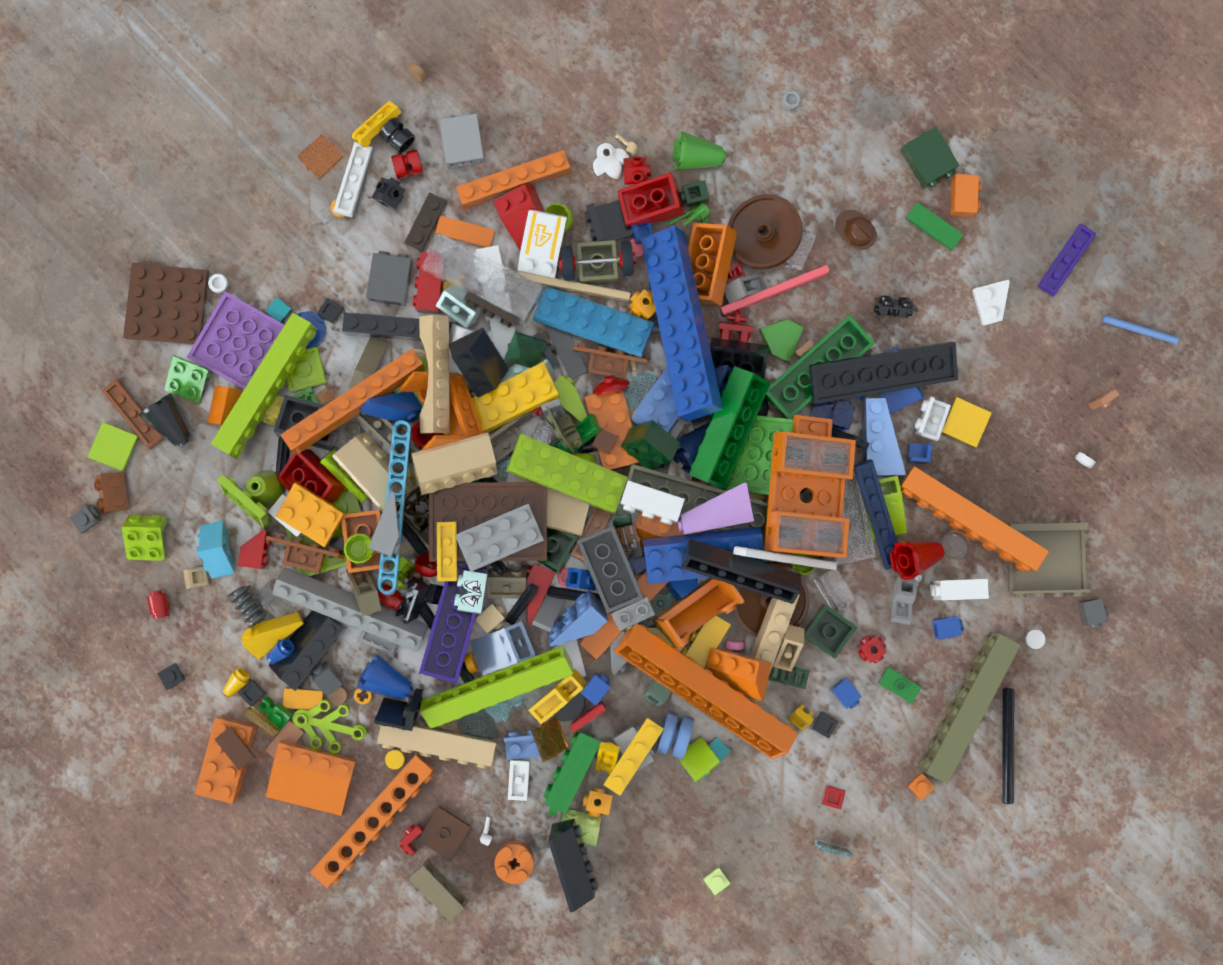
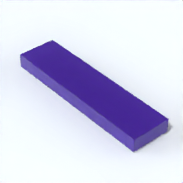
(1066, 259)

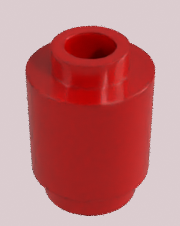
(390, 601)
(158, 604)

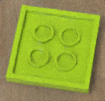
(244, 501)

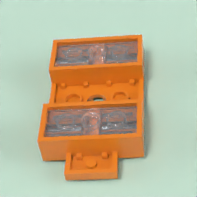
(812, 461)

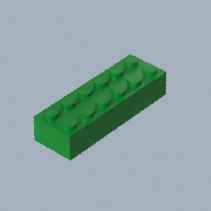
(793, 387)
(729, 428)

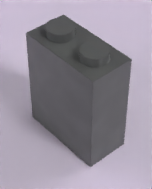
(389, 278)

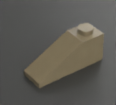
(370, 360)
(364, 592)

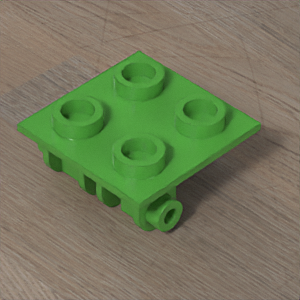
(186, 379)

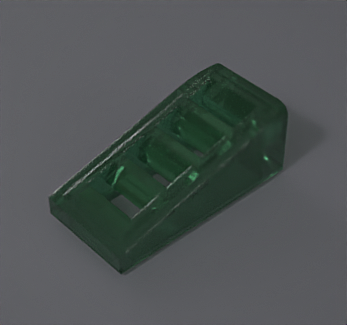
(622, 521)
(805, 673)

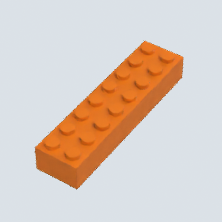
(973, 520)

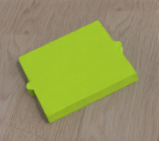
(699, 759)

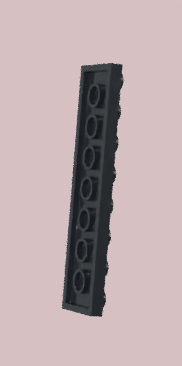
(883, 372)

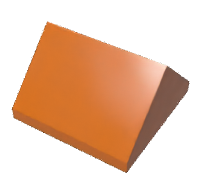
(222, 403)

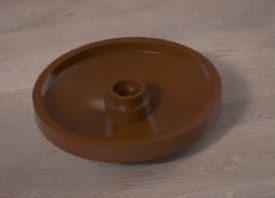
(766, 231)
(753, 610)

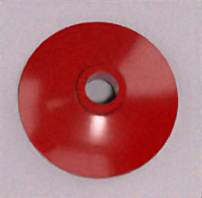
(610, 385)

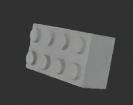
(499, 537)

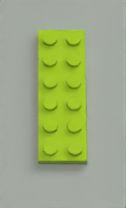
(567, 473)

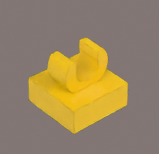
(800, 718)

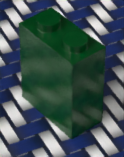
(930, 158)

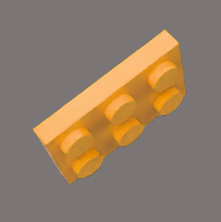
(310, 514)

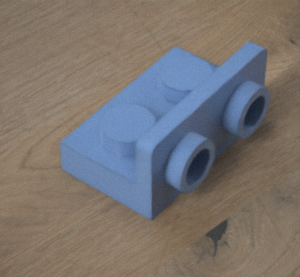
(520, 746)

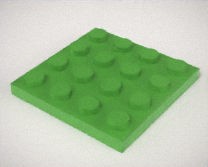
(756, 457)

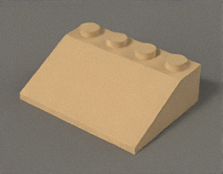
(564, 511)

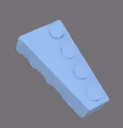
(881, 438)

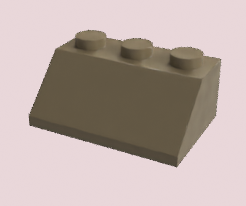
(438, 890)

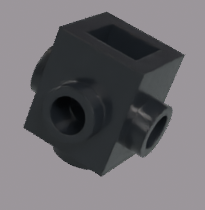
(388, 192)

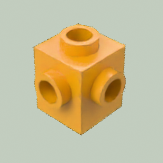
(642, 304)
(604, 806)

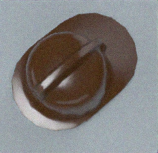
(856, 229)

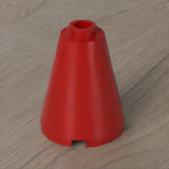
(915, 557)

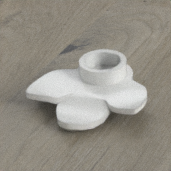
(610, 164)

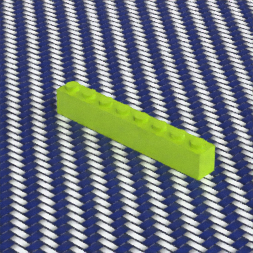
(264, 386)
(496, 687)

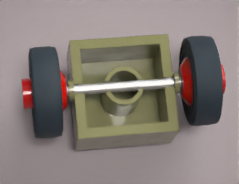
(597, 262)

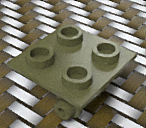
(565, 430)

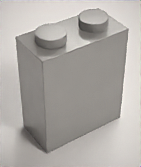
(462, 140)

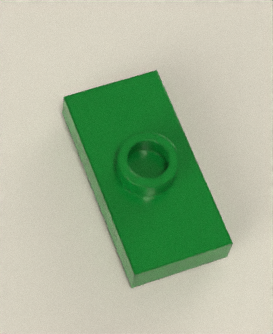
(899, 685)

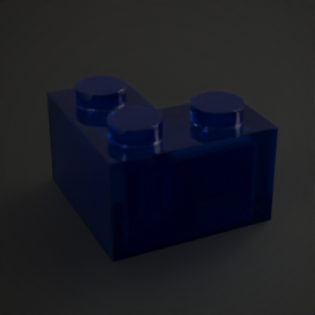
(840, 412)

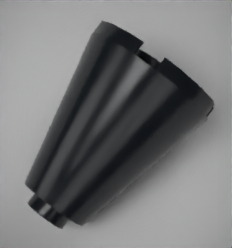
(167, 420)

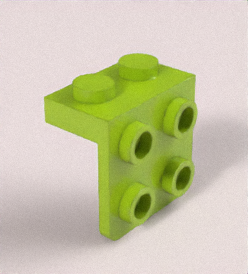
(144, 537)

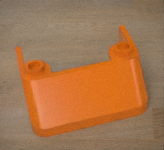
(462, 413)
(696, 609)

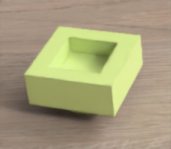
(716, 880)

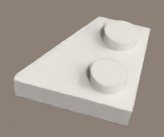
(991, 301)

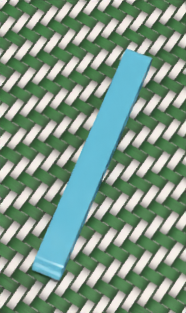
(394, 478)

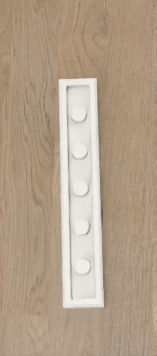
(784, 558)

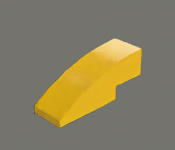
(558, 697)

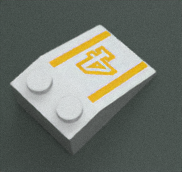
(542, 243)

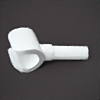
(486, 838)

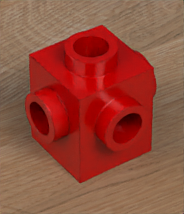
(636, 170)
(865, 646)

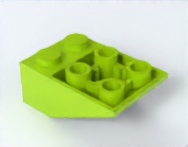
(894, 503)

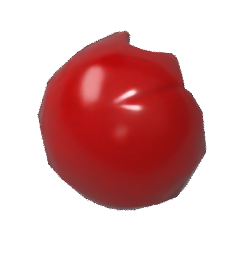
(424, 566)

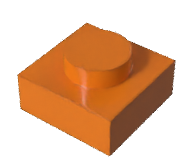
(921, 786)

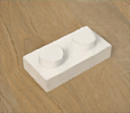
(518, 780)

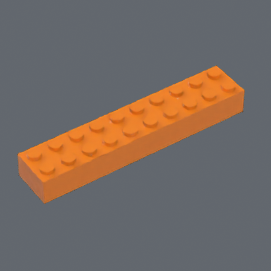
(706, 691)

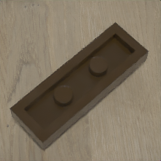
(425, 222)
(490, 310)

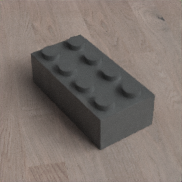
(610, 569)

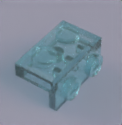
(501, 711)

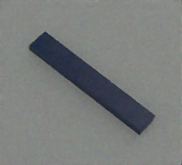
(876, 509)

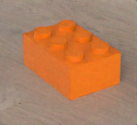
(365, 524)

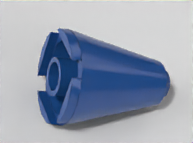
(384, 679)

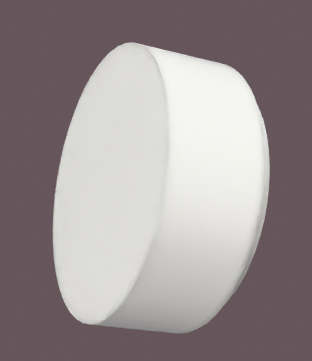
(218, 283)
(1085, 460)
(1034, 639)

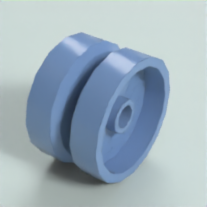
(675, 735)

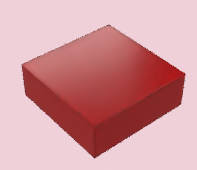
(833, 797)

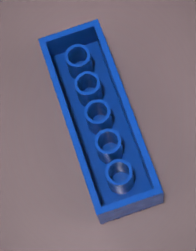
(665, 554)

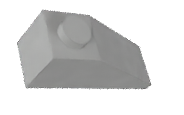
(386, 535)

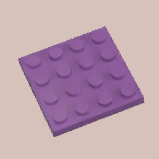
(235, 340)

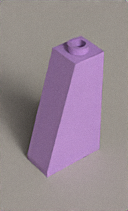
(722, 511)

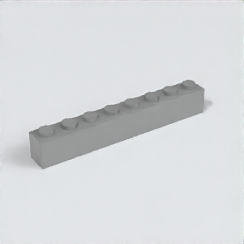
(344, 608)

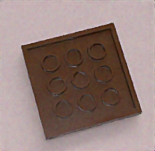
(165, 304)

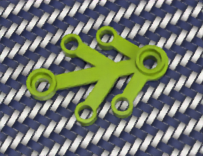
(326, 725)

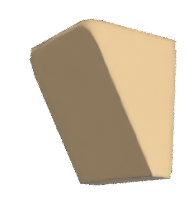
(195, 577)

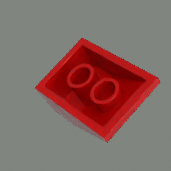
(651, 201)
(514, 210)

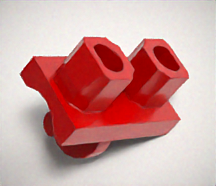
(744, 330)

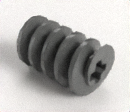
(247, 605)

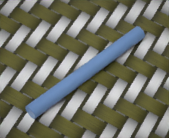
(1140, 329)

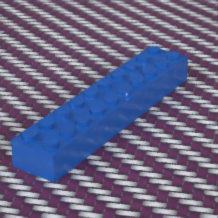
(681, 324)

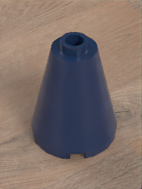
(689, 447)

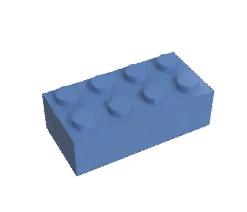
(658, 404)

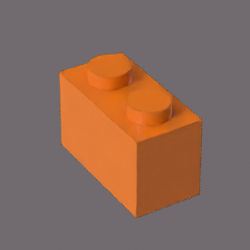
(965, 195)

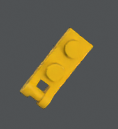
(375, 123)
(607, 757)

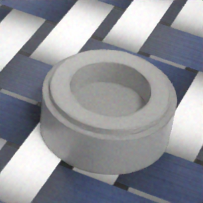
(791, 100)

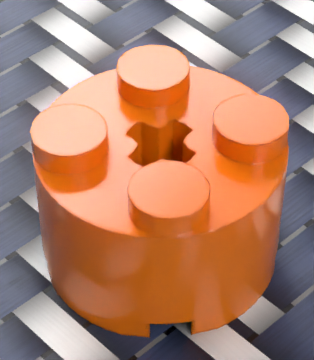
(505, 868)

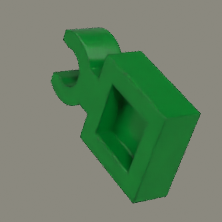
(277, 713)

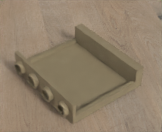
(1063, 566)

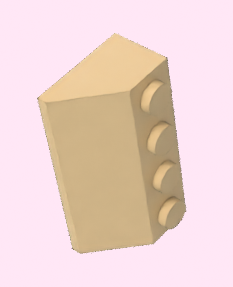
(454, 463)
(369, 468)

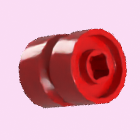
(400, 164)

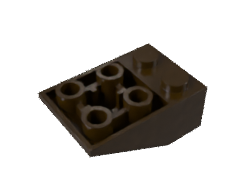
(415, 508)

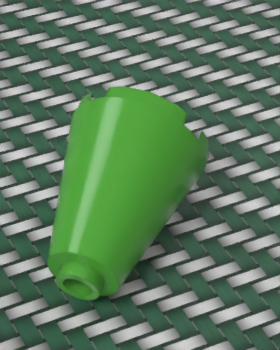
(695, 153)

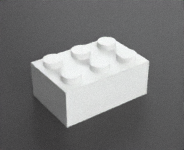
(651, 503)

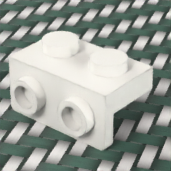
(932, 419)

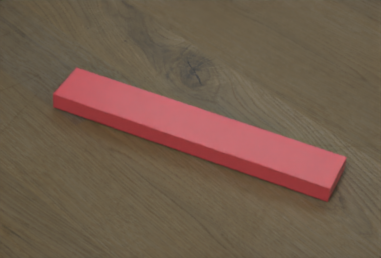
(774, 291)

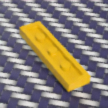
(633, 756)

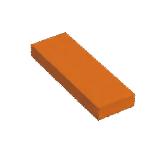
(465, 232)

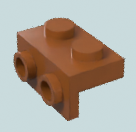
(111, 492)

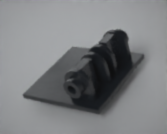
(904, 306)

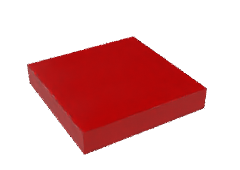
(588, 716)

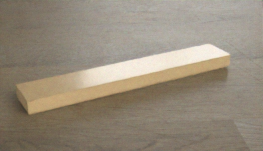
(580, 288)

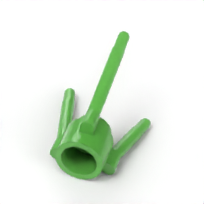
(698, 213)

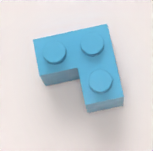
(215, 549)

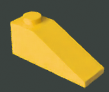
(264, 635)

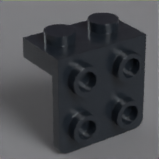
(607, 222)

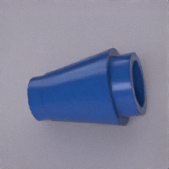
(281, 650)

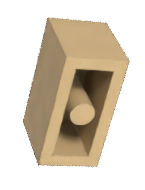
(789, 648)

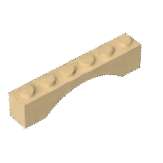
(435, 338)

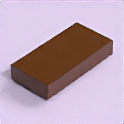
(235, 748)

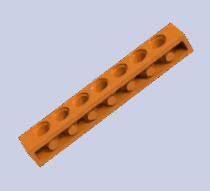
(323, 871)

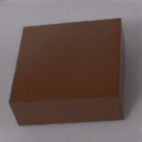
(604, 441)

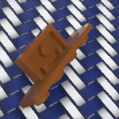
(608, 363)
(303, 556)

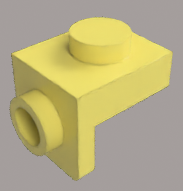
(273, 411)

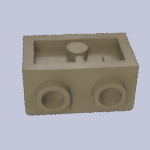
(508, 585)

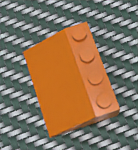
(310, 777)

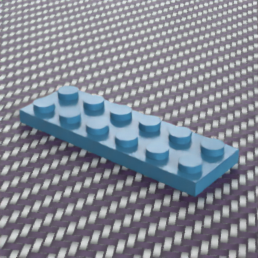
(593, 321)

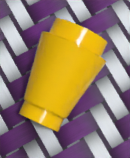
(237, 681)

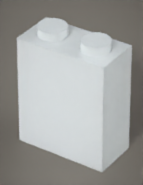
(959, 589)

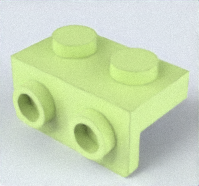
(589, 825)

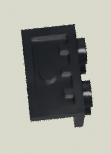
(400, 713)

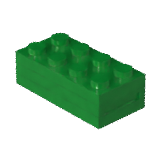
(570, 775)

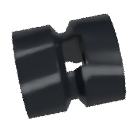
(395, 133)

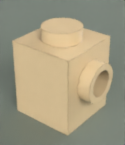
(491, 618)

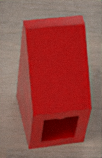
(254, 552)

